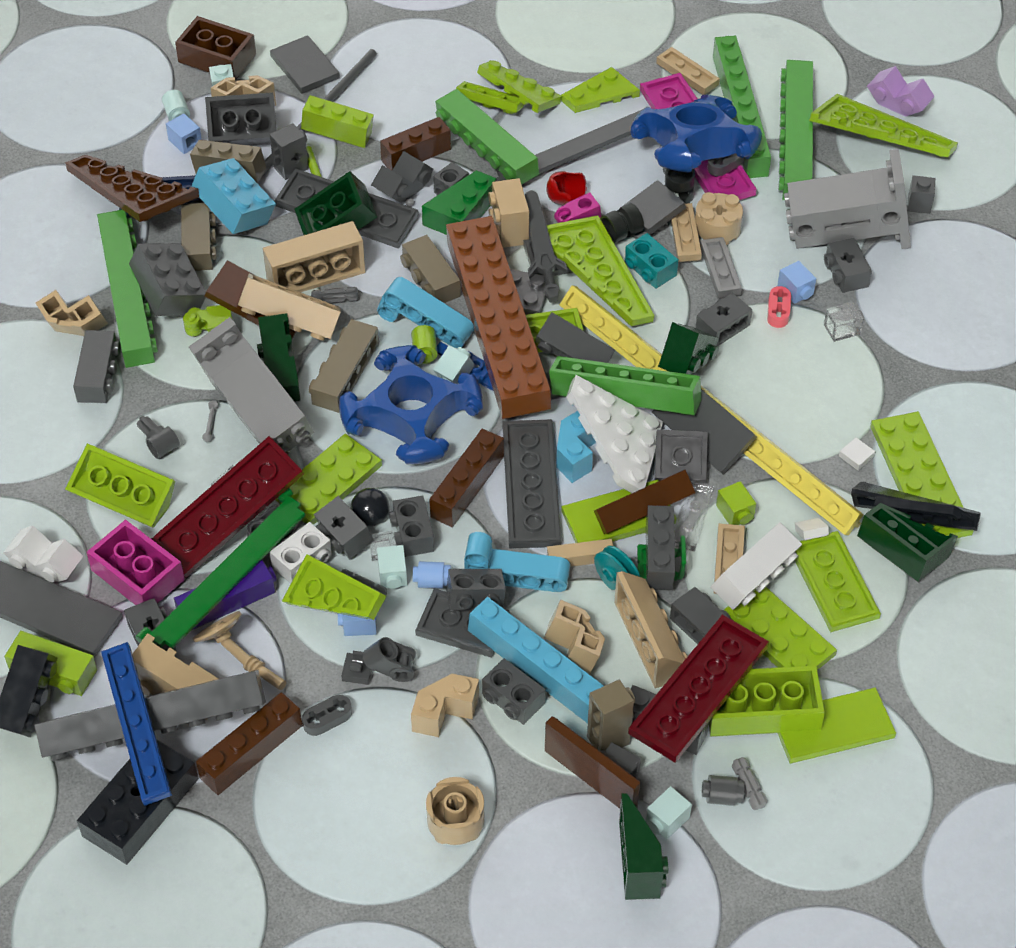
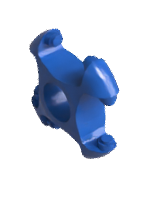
(696, 132)
(411, 383)

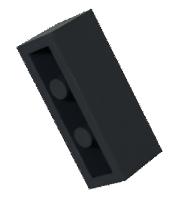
(25, 690)

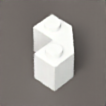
(42, 558)

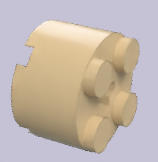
(719, 216)
(455, 811)

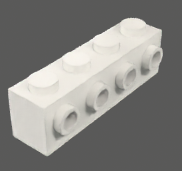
(756, 565)

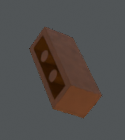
(419, 141)

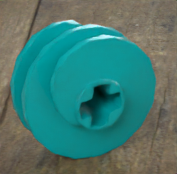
(612, 561)

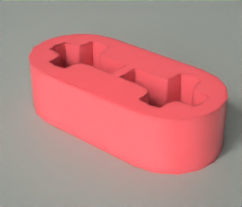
(783, 307)

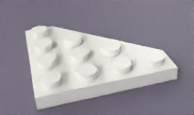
(620, 429)

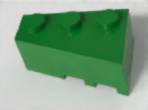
(459, 203)

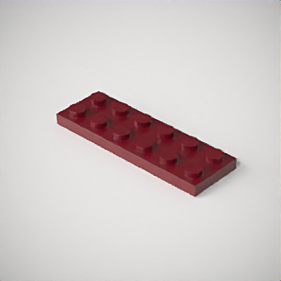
(228, 505)
(698, 688)

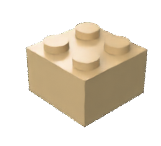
(509, 212)

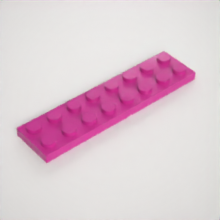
(675, 91)

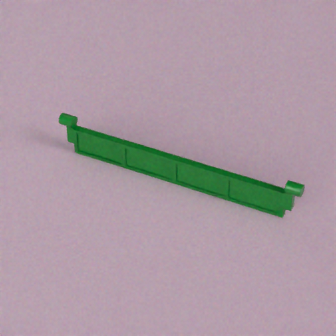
(227, 574)

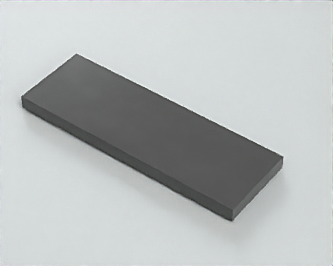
(392, 218)
(531, 484)
(55, 611)

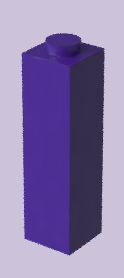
(253, 587)

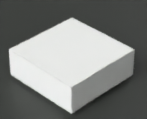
(857, 453)
(811, 528)

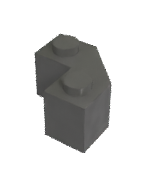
(405, 178)

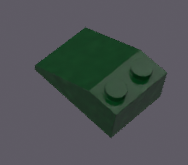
(337, 204)
(641, 855)

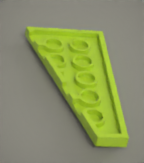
(875, 124)
(597, 262)

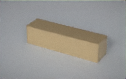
(579, 553)

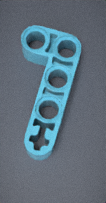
(424, 309)
(518, 568)

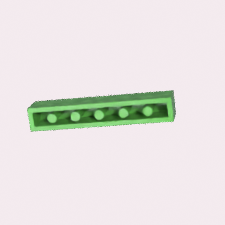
(487, 137)
(632, 384)

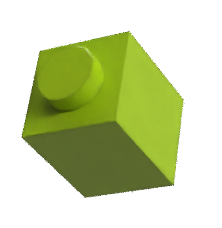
(736, 504)

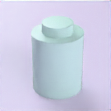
(175, 104)

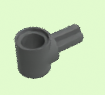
(158, 439)

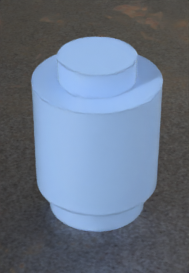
(431, 574)

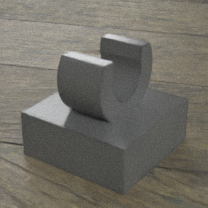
(355, 669)

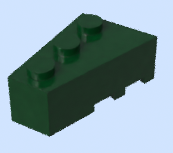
(687, 349)
(278, 352)
(904, 542)

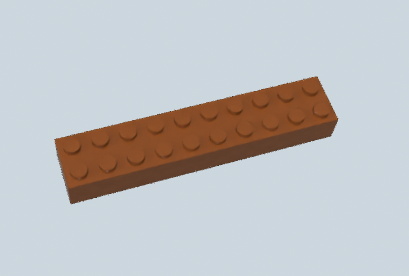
(498, 318)

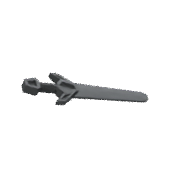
(545, 260)

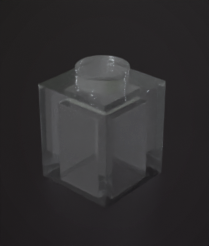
(843, 321)

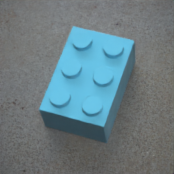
(233, 195)

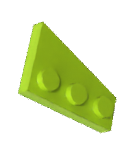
(599, 89)

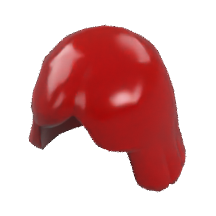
(565, 187)

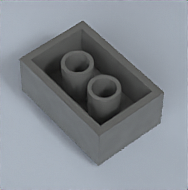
(241, 118)
(167, 278)

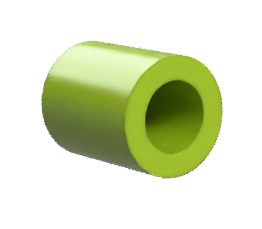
(425, 339)

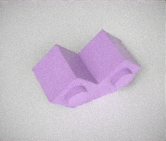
(895, 94)

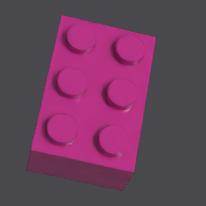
(135, 564)

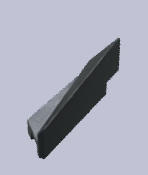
(919, 508)

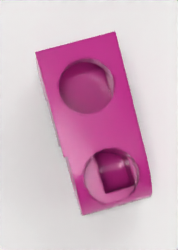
(579, 208)

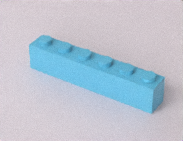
(533, 656)

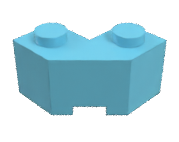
(573, 450)

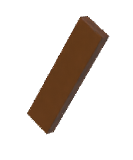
(635, 504)

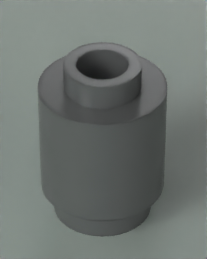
(723, 790)

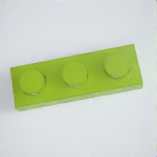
(490, 97)

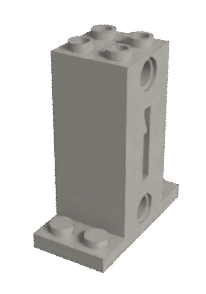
(849, 206)
(250, 387)

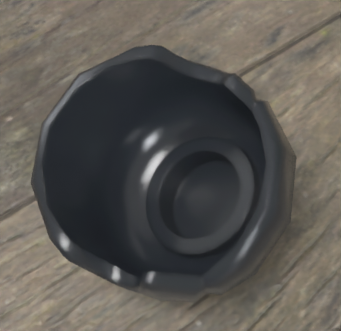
(370, 506)

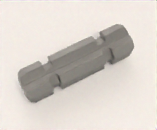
(751, 785)

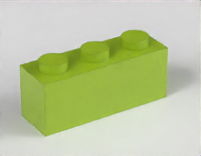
(337, 121)
(74, 667)

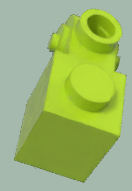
(197, 320)

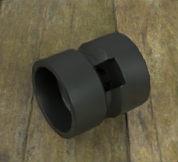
(680, 184)
(623, 222)

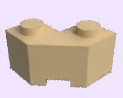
(252, 86)
(74, 319)
(572, 630)
(450, 695)

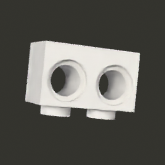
(295, 549)

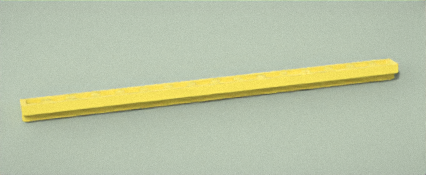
(761, 451)

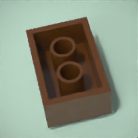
(215, 44)

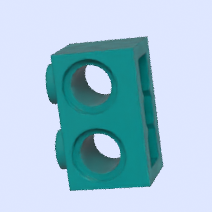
(651, 260)

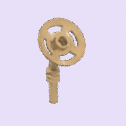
(221, 633)

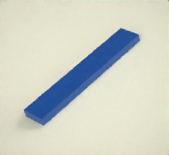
(136, 724)

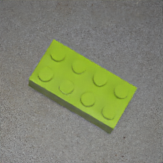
(772, 703)

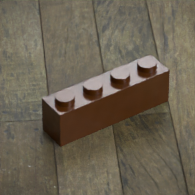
(466, 477)
(249, 743)

